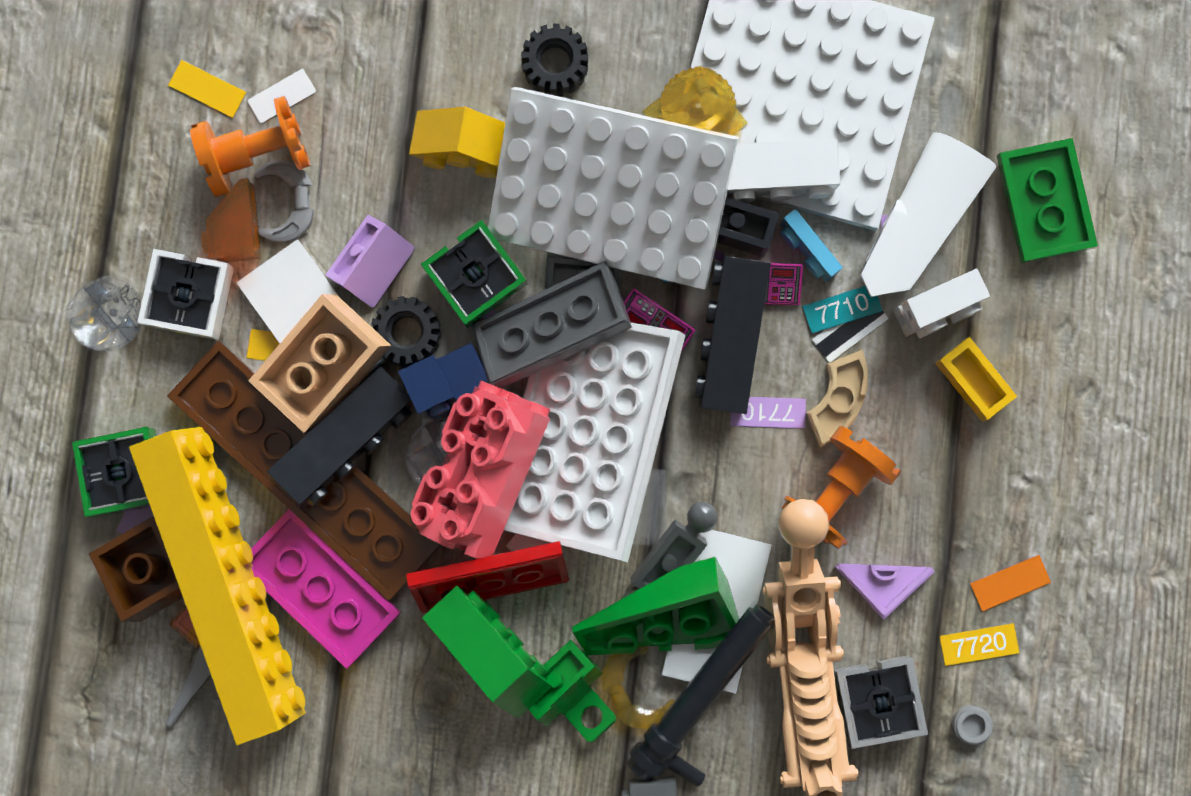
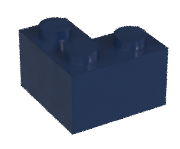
(440, 382)

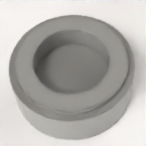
(972, 725)

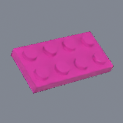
(320, 589)

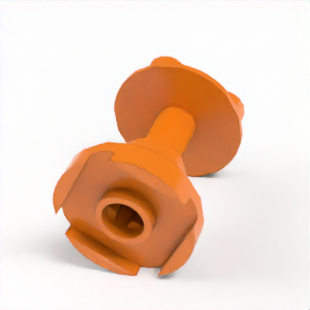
(236, 151)
(850, 476)

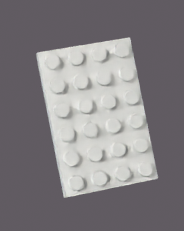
(611, 187)
(598, 442)

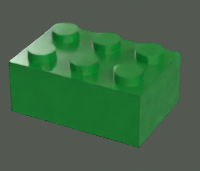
(488, 651)

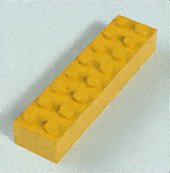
(218, 582)

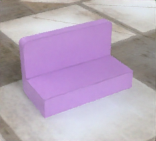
(370, 260)

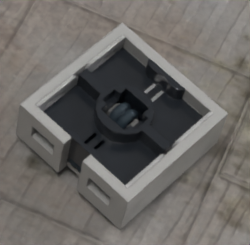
(880, 702)

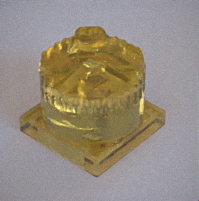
(699, 100)

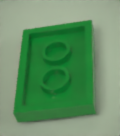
(1047, 200)

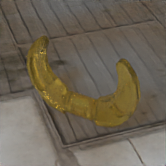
(629, 714)

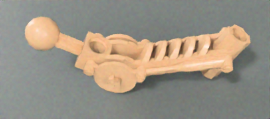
(811, 714)

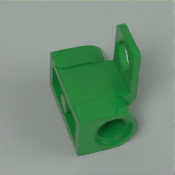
(571, 692)

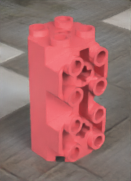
(488, 455)

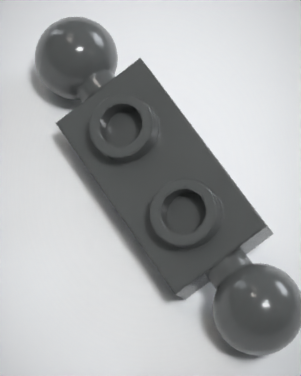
(677, 546)

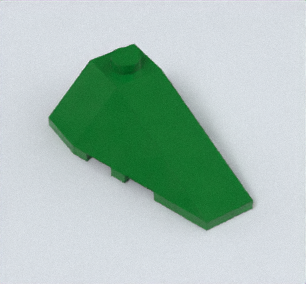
(676, 609)

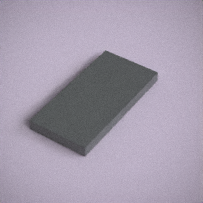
(551, 325)

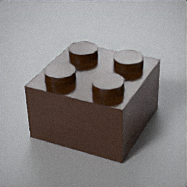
(137, 572)

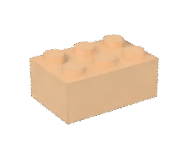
(319, 362)

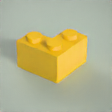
(459, 139)

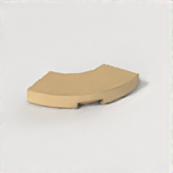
(843, 397)

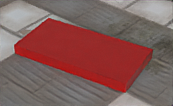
(491, 575)

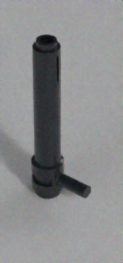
(665, 737)

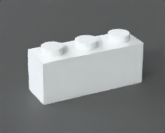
(785, 170)

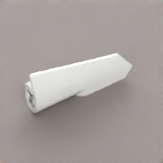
(925, 214)

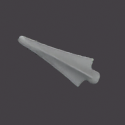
(195, 681)

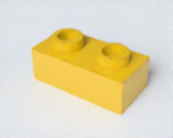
(976, 379)

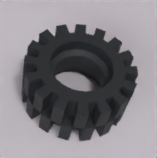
(555, 38)
(428, 323)

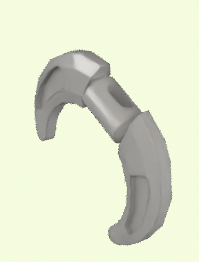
(302, 218)

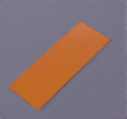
(1010, 583)

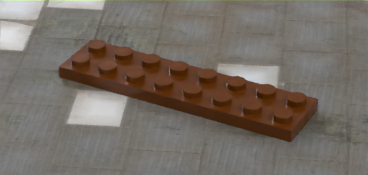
(355, 514)

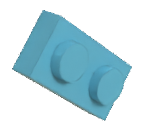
(818, 258)

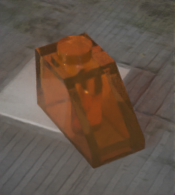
(234, 226)

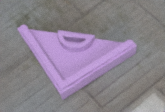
(884, 585)

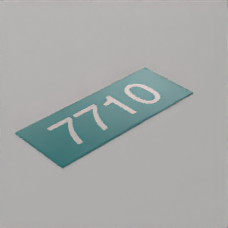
(841, 309)

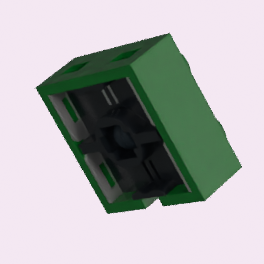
(465, 262)
(103, 479)

